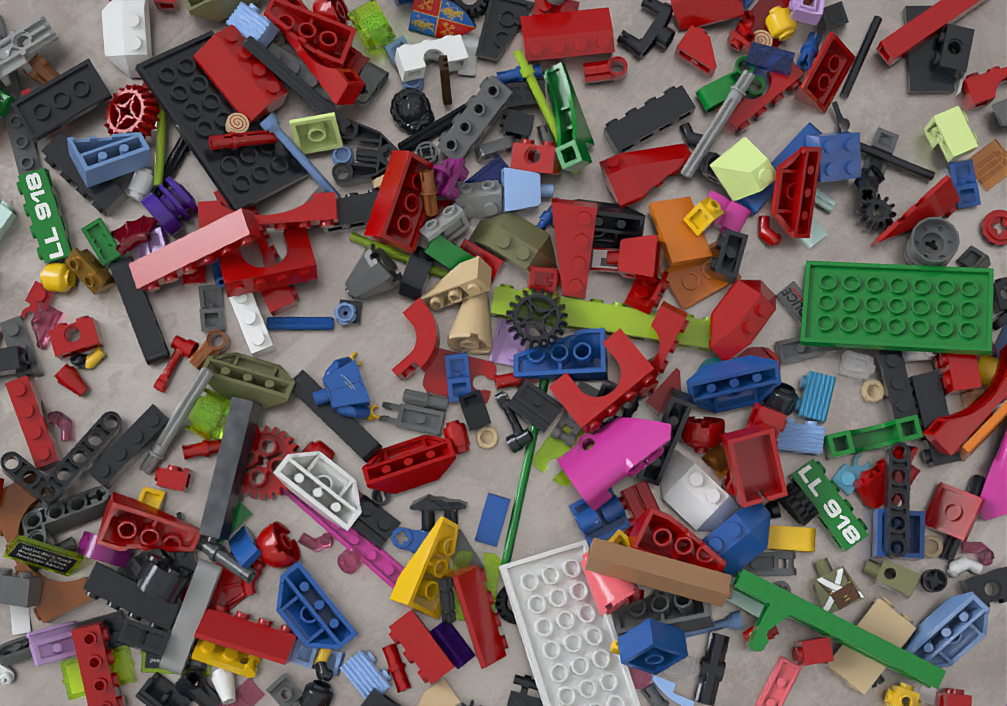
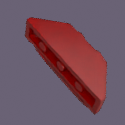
(796, 191)
(740, 317)
(409, 464)

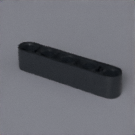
(140, 313)
(345, 427)
(890, 510)

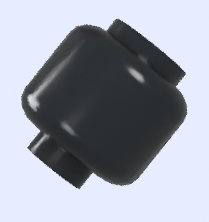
(782, 398)
(316, 694)

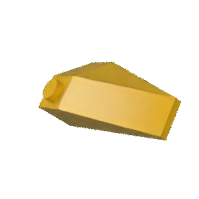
(418, 583)

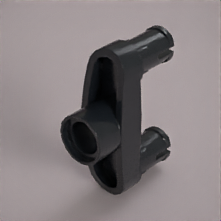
(658, 32)

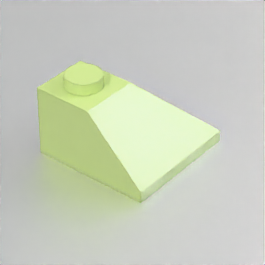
(316, 133)
(743, 170)

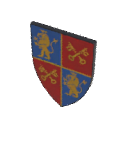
(440, 18)

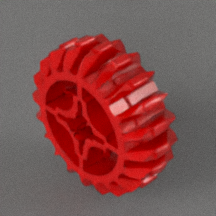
(136, 101)

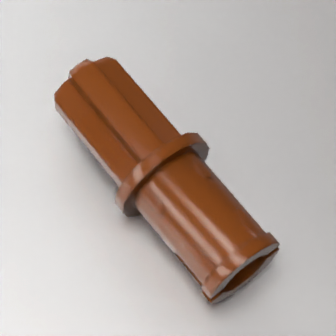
(429, 192)

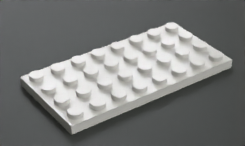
(565, 632)

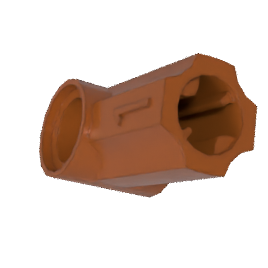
(42, 69)
(208, 348)

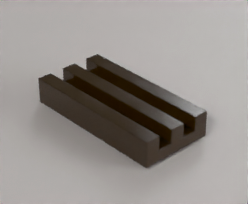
(445, 80)

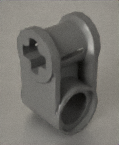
(374, 80)

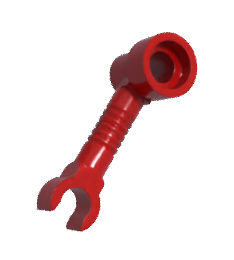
(182, 348)

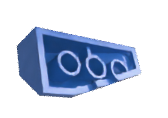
(578, 355)

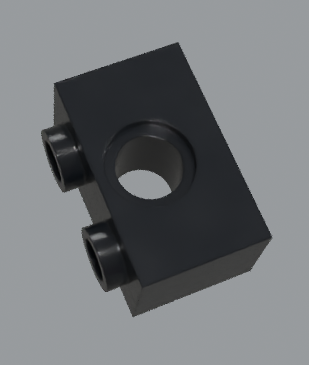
(961, 40)
(977, 584)

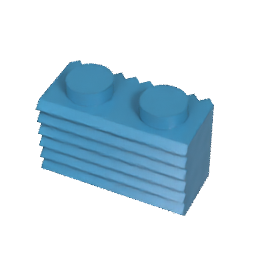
(815, 396)

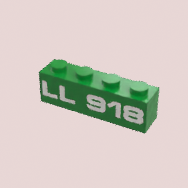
(45, 215)
(833, 511)

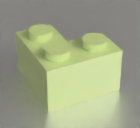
(952, 134)

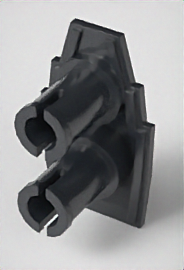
(429, 504)

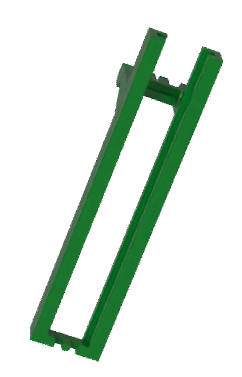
(783, 604)

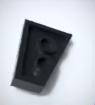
(500, 26)

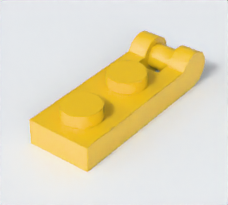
(226, 658)

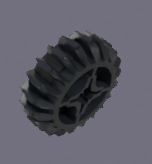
(546, 314)

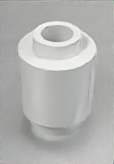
(141, 184)

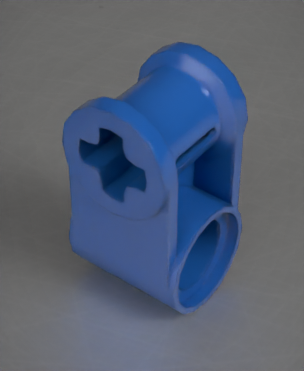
(415, 539)

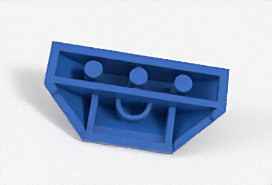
(734, 383)
(741, 537)
(311, 611)

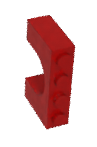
(296, 267)
(591, 411)

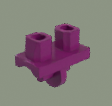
(447, 175)

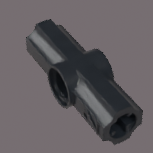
(711, 669)

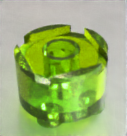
(371, 25)
(208, 415)

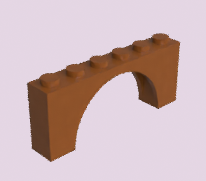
(56, 597)

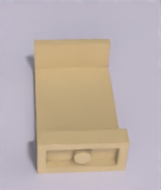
(883, 622)

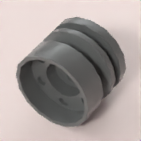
(938, 235)

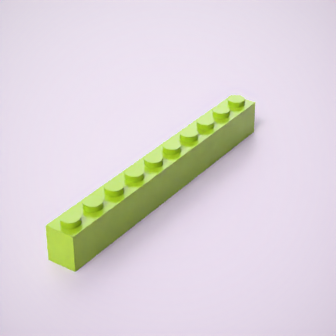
(596, 314)

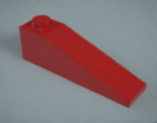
(136, 525)

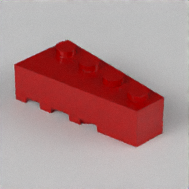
(574, 240)

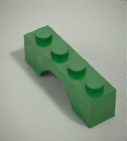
(872, 437)

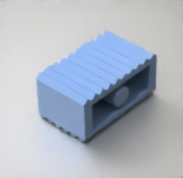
(251, 23)
(801, 438)
(365, 674)

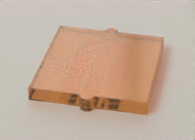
(990, 164)

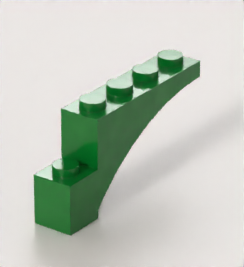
(571, 125)

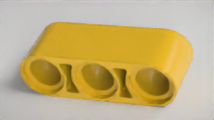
(791, 538)

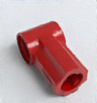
(602, 70)

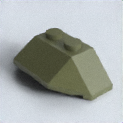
(215, 9)
(515, 241)
(249, 379)

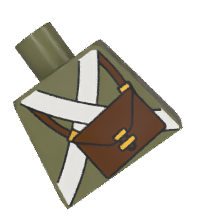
(903, 579)
(834, 587)

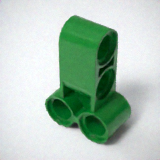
(716, 92)

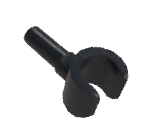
(840, 120)

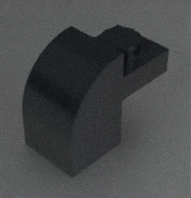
(416, 274)

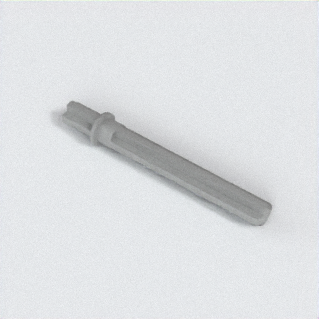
(732, 100)
(159, 448)

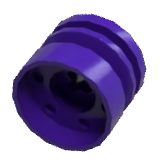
(170, 206)

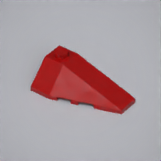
(319, 34)
(636, 172)
(935, 203)
(667, 537)

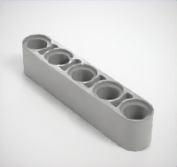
(190, 614)

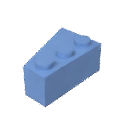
(109, 156)

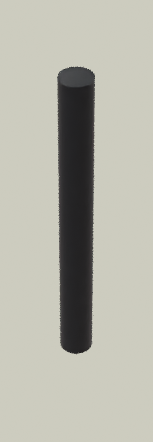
(856, 67)
(896, 161)

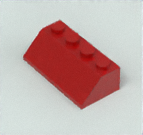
(567, 34)
(240, 75)
(399, 206)
(478, 614)
(246, 634)

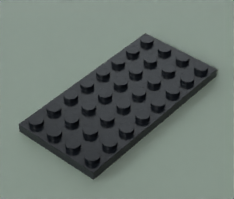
(201, 111)

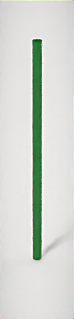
(521, 489)

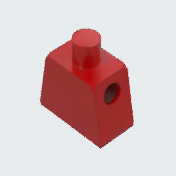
(637, 258)

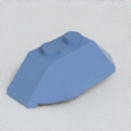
(950, 630)

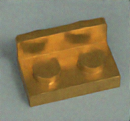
(89, 270)

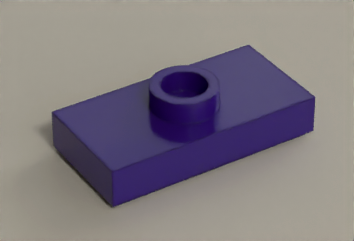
(452, 644)

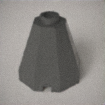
(372, 274)

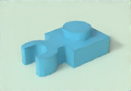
(848, 474)

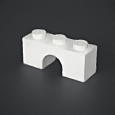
(412, 58)
(252, 324)

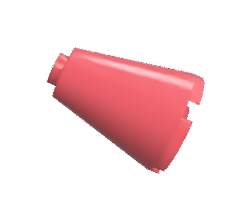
(608, 591)

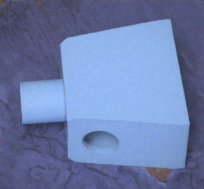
(522, 189)

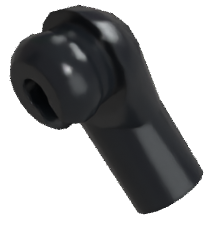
(690, 137)

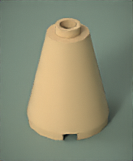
(472, 326)

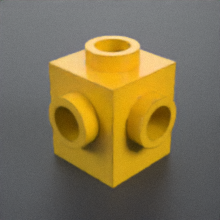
(896, 694)

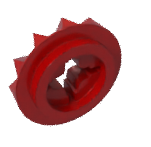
(990, 232)

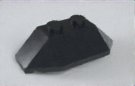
(615, 224)

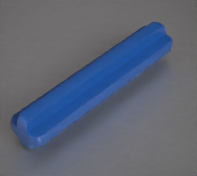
(300, 323)

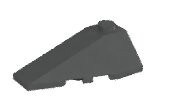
(665, 608)

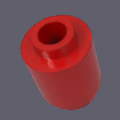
(458, 435)

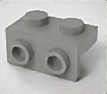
(480, 199)
(448, 223)

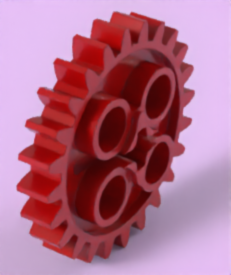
(270, 483)

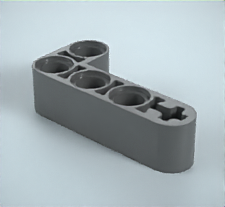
(65, 514)

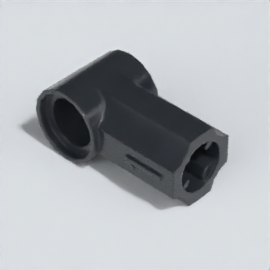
(869, 184)
(197, 689)

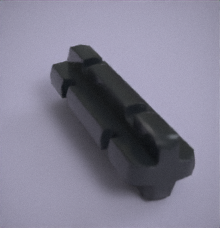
(447, 600)

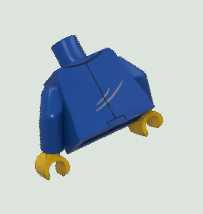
(346, 390)

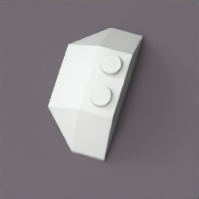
(127, 34)
(321, 486)
(695, 494)

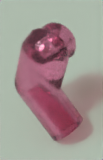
(62, 422)
(316, 544)
(985, 553)

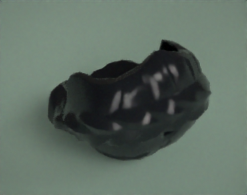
(411, 110)

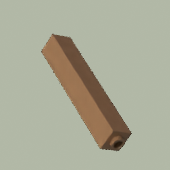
(659, 572)

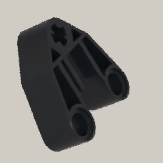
(362, 172)

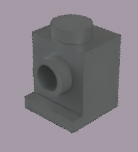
(282, 683)

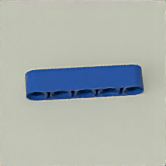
(758, 200)

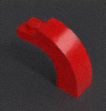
(426, 340)

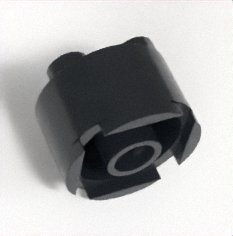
(162, 578)

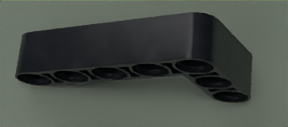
(67, 464)

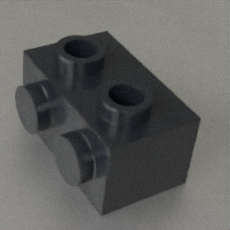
(729, 256)

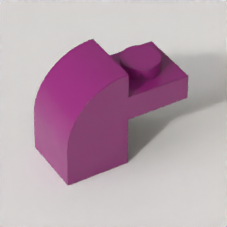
(90, 549)

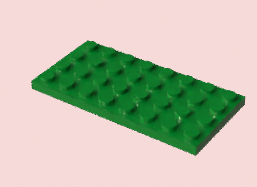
(898, 307)

